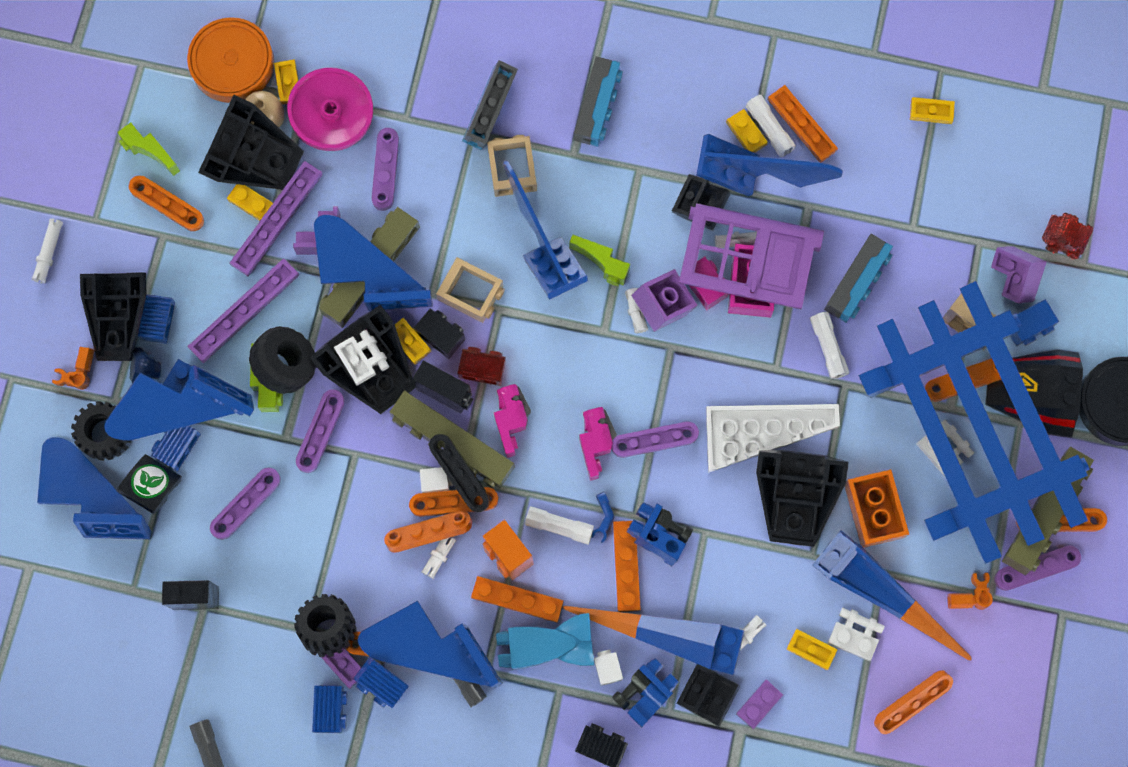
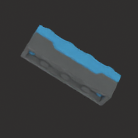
(597, 100)
(489, 105)
(858, 278)

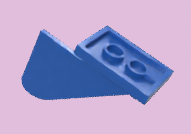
(738, 168)
(350, 257)
(553, 261)
(156, 408)
(73, 480)
(413, 642)

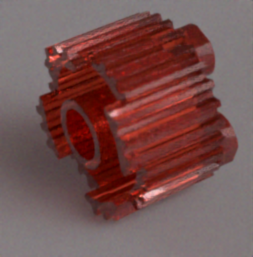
(1066, 235)

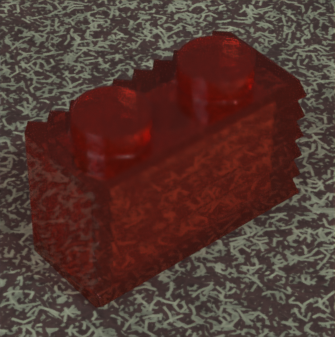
(481, 366)

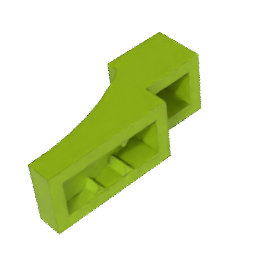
(147, 146)
(614, 270)
(267, 400)

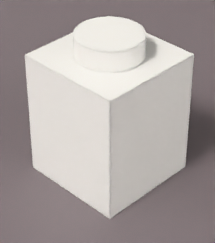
(434, 480)
(608, 667)

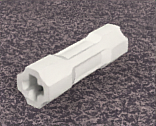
(779, 138)
(823, 330)
(546, 521)

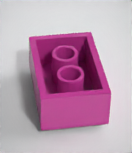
(739, 273)

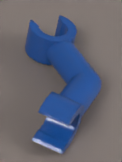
(609, 515)

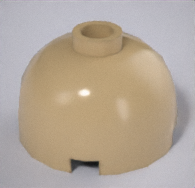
(269, 105)

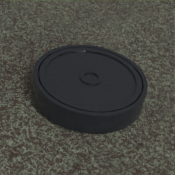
(1106, 401)

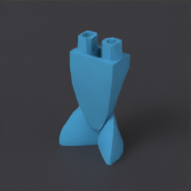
(538, 645)

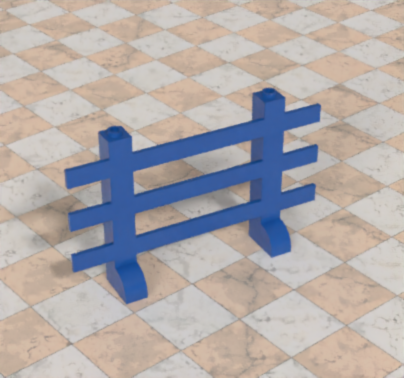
(949, 352)

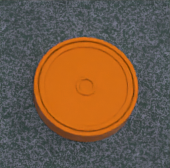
(230, 59)

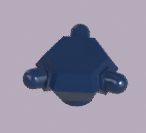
(144, 363)

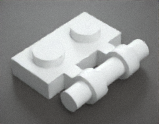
(356, 362)
(962, 446)
(854, 641)

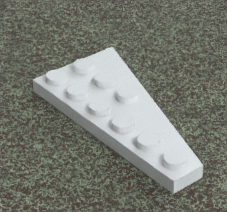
(742, 431)

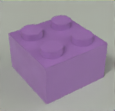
(664, 300)

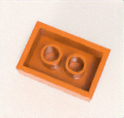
(876, 508)
(508, 550)

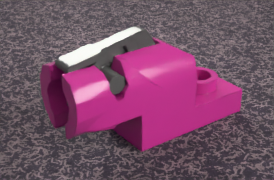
(511, 417)
(596, 440)

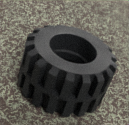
(83, 432)
(315, 613)

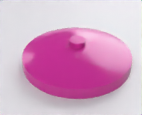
(330, 109)

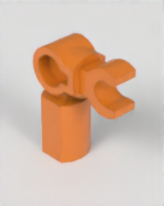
(78, 378)
(980, 599)

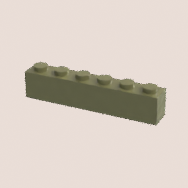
(390, 240)
(427, 423)
(1048, 514)

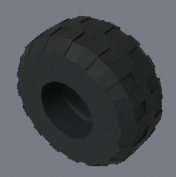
(271, 370)

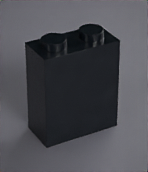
(442, 387)
(190, 595)

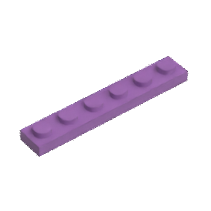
(276, 218)
(243, 310)

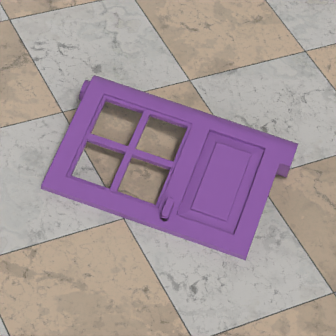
(778, 259)

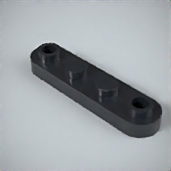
(459, 472)

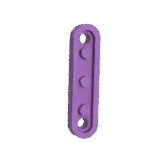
(385, 169)
(320, 431)
(655, 439)
(245, 503)
(1051, 564)

